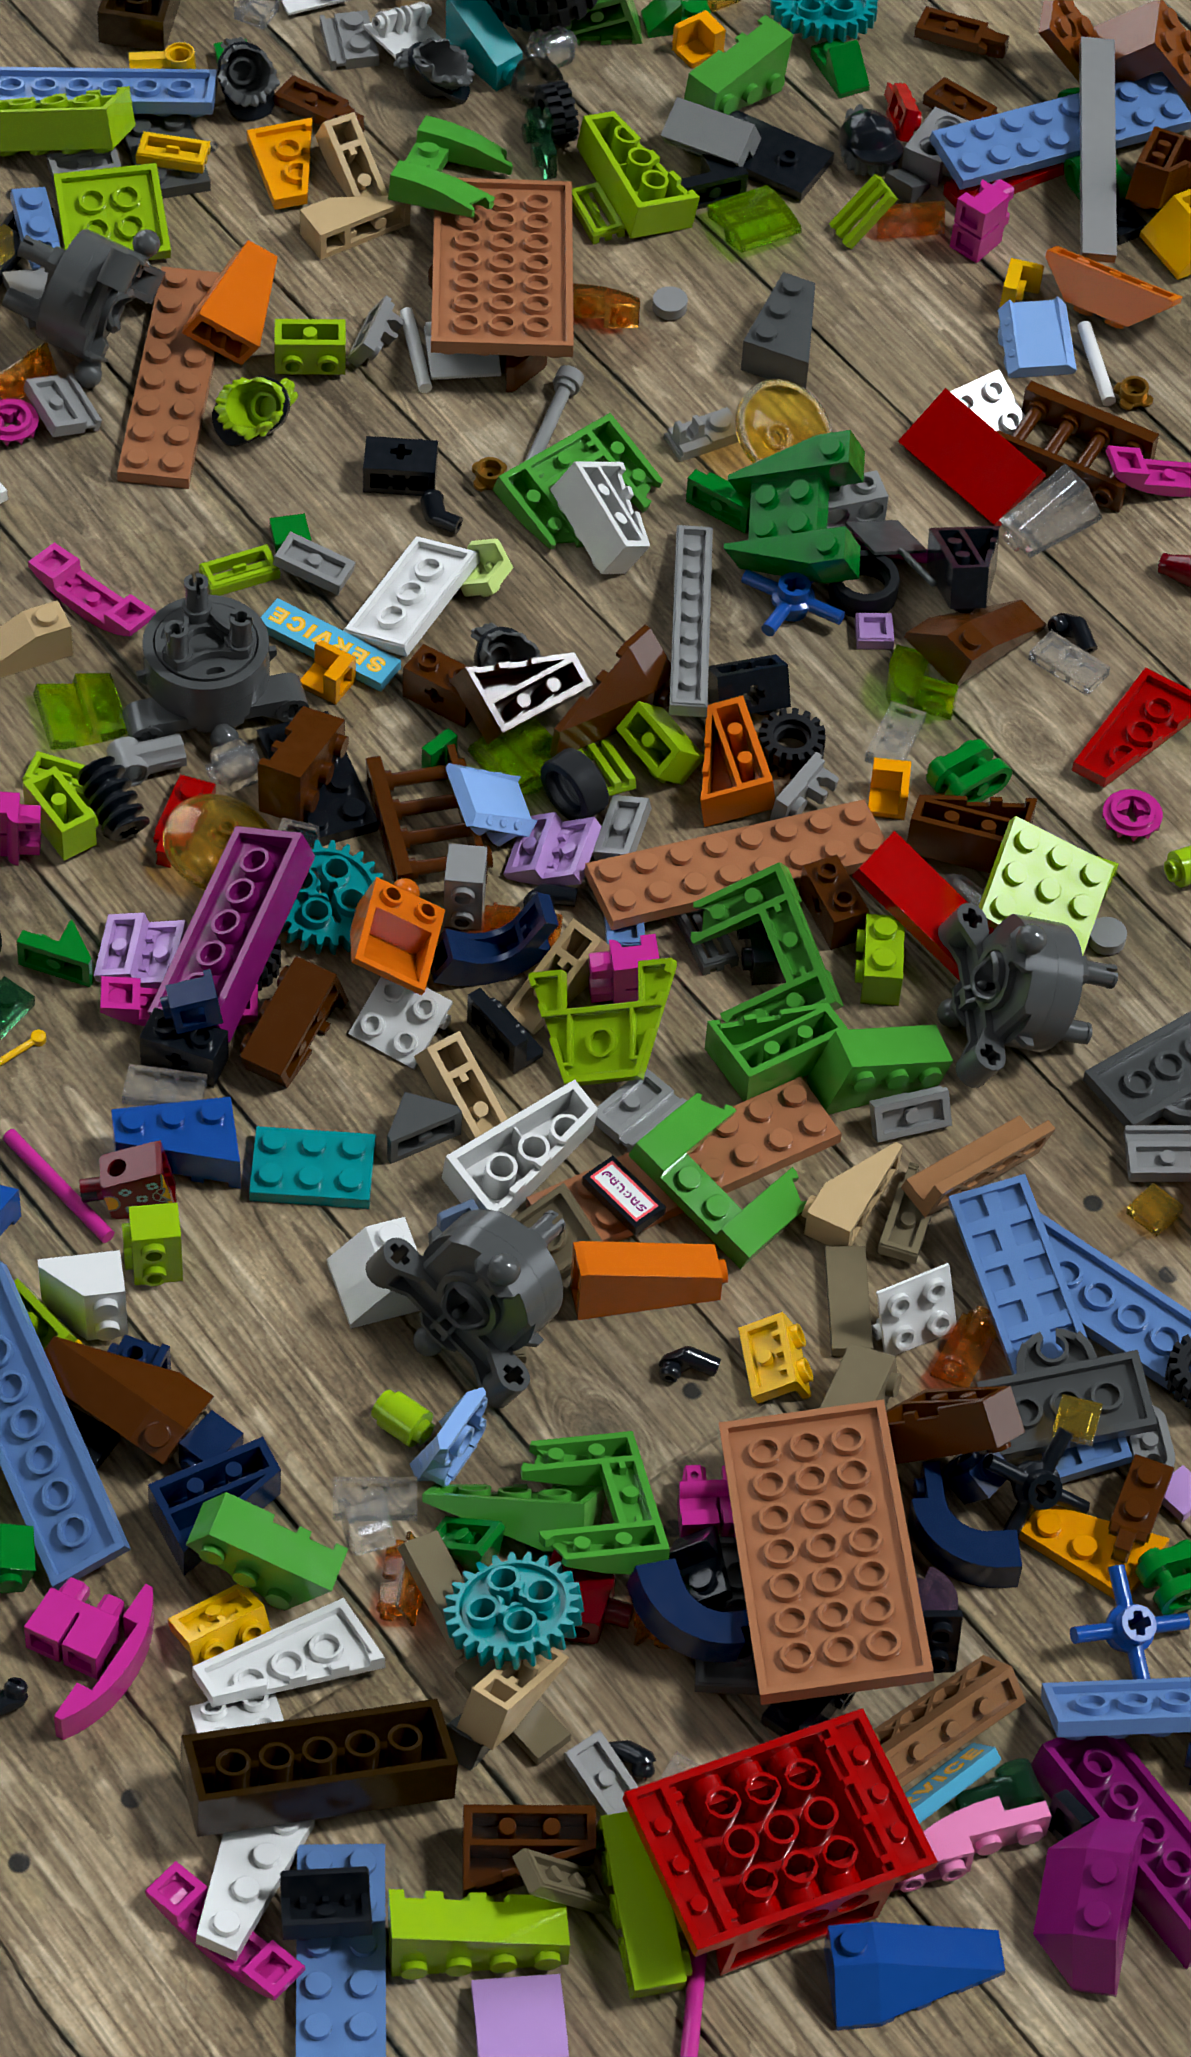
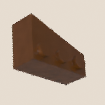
(301, 764)
(963, 831)
(953, 1422)
(500, 1831)

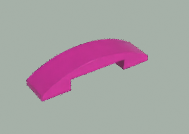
(1150, 475)
(87, 596)
(128, 1002)
(86, 1705)
(260, 1965)

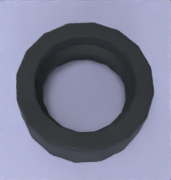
(880, 602)
(574, 785)

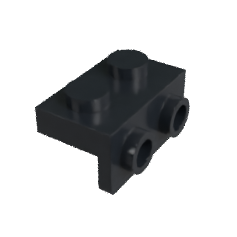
(325, 1903)

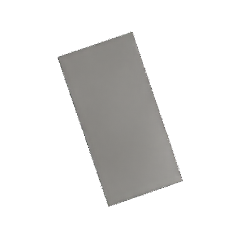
(710, 132)

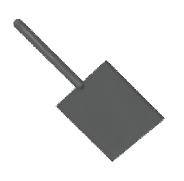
(890, 538)

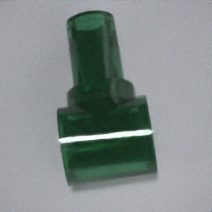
(1012, 1782)

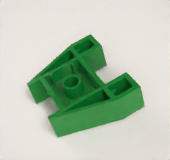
(792, 510)

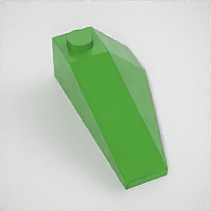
(521, 1510)

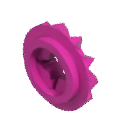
(26, 418)
(1144, 807)

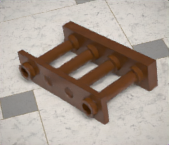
(1086, 423)
(390, 811)

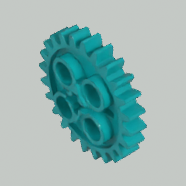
(825, 17)
(346, 890)
(513, 1610)

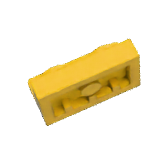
(775, 1358)
(220, 1623)

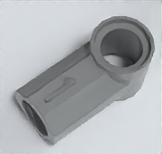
(147, 756)

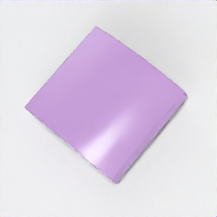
(553, 851)
(138, 948)
(520, 2017)

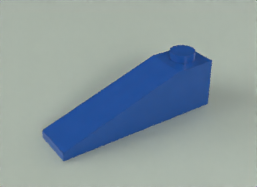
(897, 1967)

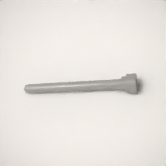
(566, 384)

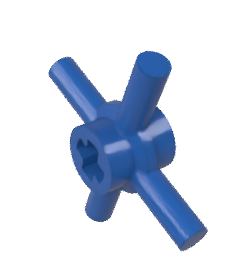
(791, 599)
(1125, 1614)

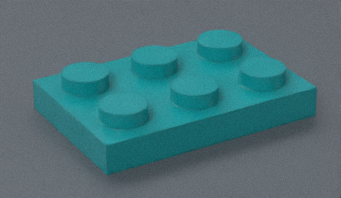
(312, 1167)

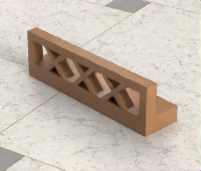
(976, 1164)
(952, 1722)

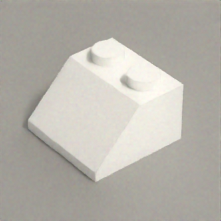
(86, 1293)
(360, 1298)

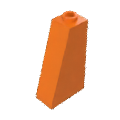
(236, 305)
(643, 1276)

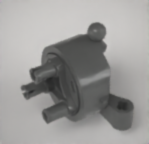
(87, 293)
(208, 670)
(1014, 987)
(479, 1291)

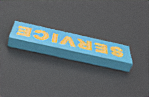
(304, 630)
(951, 1779)

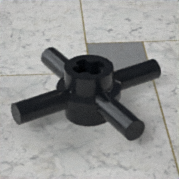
(1037, 1482)

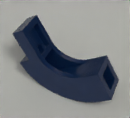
(499, 953)
(957, 1550)
(681, 1620)

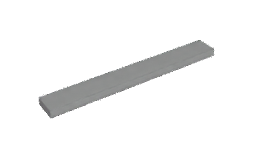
(1097, 149)
(691, 621)

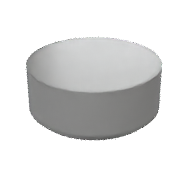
(670, 303)
(1108, 936)

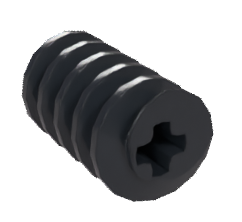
(109, 801)

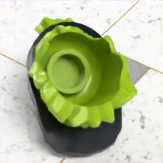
(252, 408)

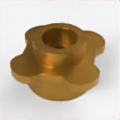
(1133, 393)
(487, 472)

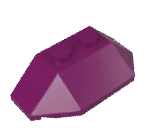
(1089, 1902)

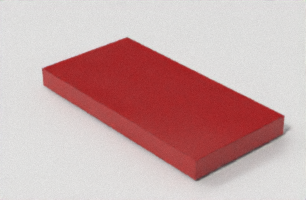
(971, 457)
(911, 893)

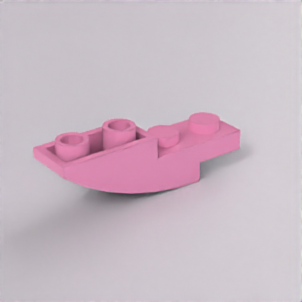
(980, 1830)

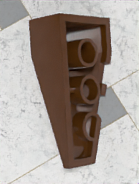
(637, 676)
(132, 1397)

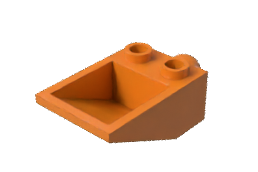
(396, 933)

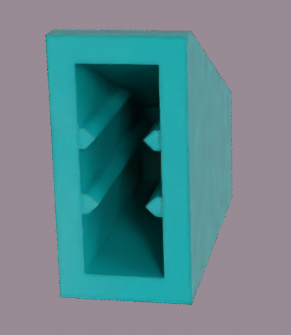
(486, 40)

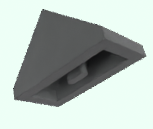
(421, 1125)

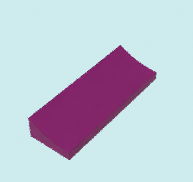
(241, 916)
(1117, 1785)

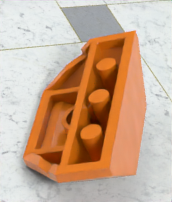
(1106, 290)

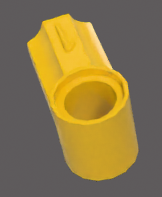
(176, 56)

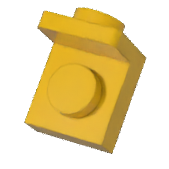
(1021, 277)

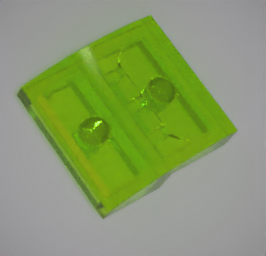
(754, 218)
(80, 711)
(517, 754)

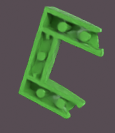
(420, 176)
(528, 485)
(774, 900)
(666, 1160)
(616, 1465)

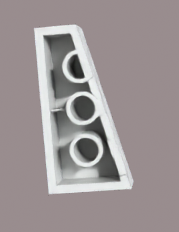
(520, 1152)

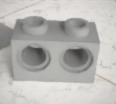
(920, 154)
(858, 501)
(465, 886)

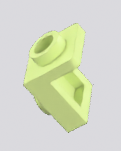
(490, 571)

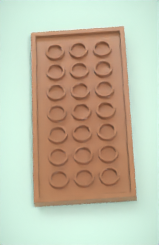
(505, 273)
(824, 1553)

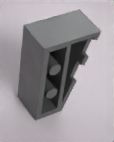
(782, 333)

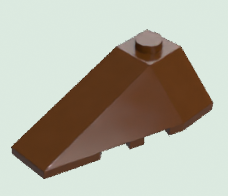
(969, 642)

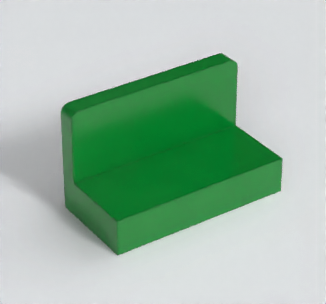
(718, 499)

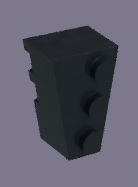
(963, 564)

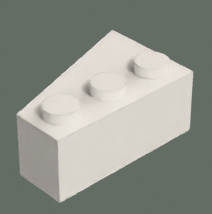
(602, 514)

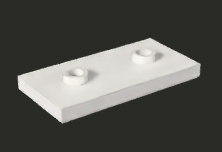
(412, 595)

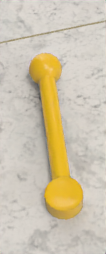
(38, 1038)

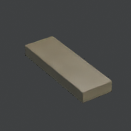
(847, 1298)
(434, 1574)
(539, 1731)
(561, 1881)

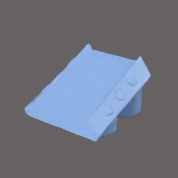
(1036, 338)
(491, 803)
(454, 1442)

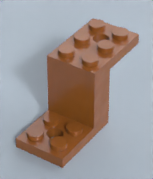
(1144, 38)

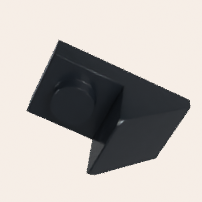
(716, 180)
(702, 1566)

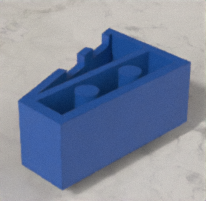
(194, 1134)

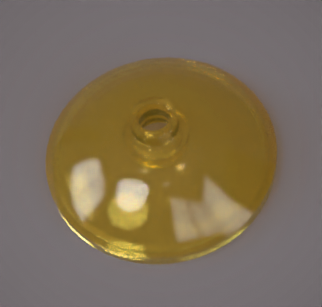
(777, 411)
(195, 833)

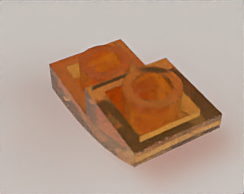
(614, 306)

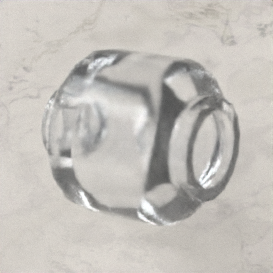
(555, 46)
(234, 765)

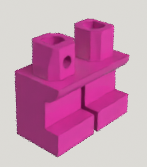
(981, 219)
(18, 827)
(616, 971)
(703, 1502)
(73, 1629)

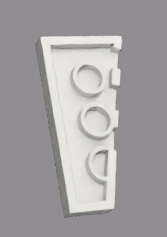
(295, 1655)
(246, 1882)

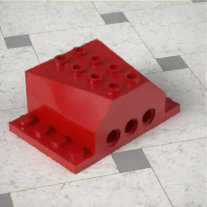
(781, 1840)

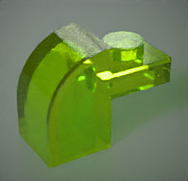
(910, 684)

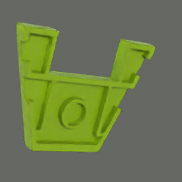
(604, 1040)

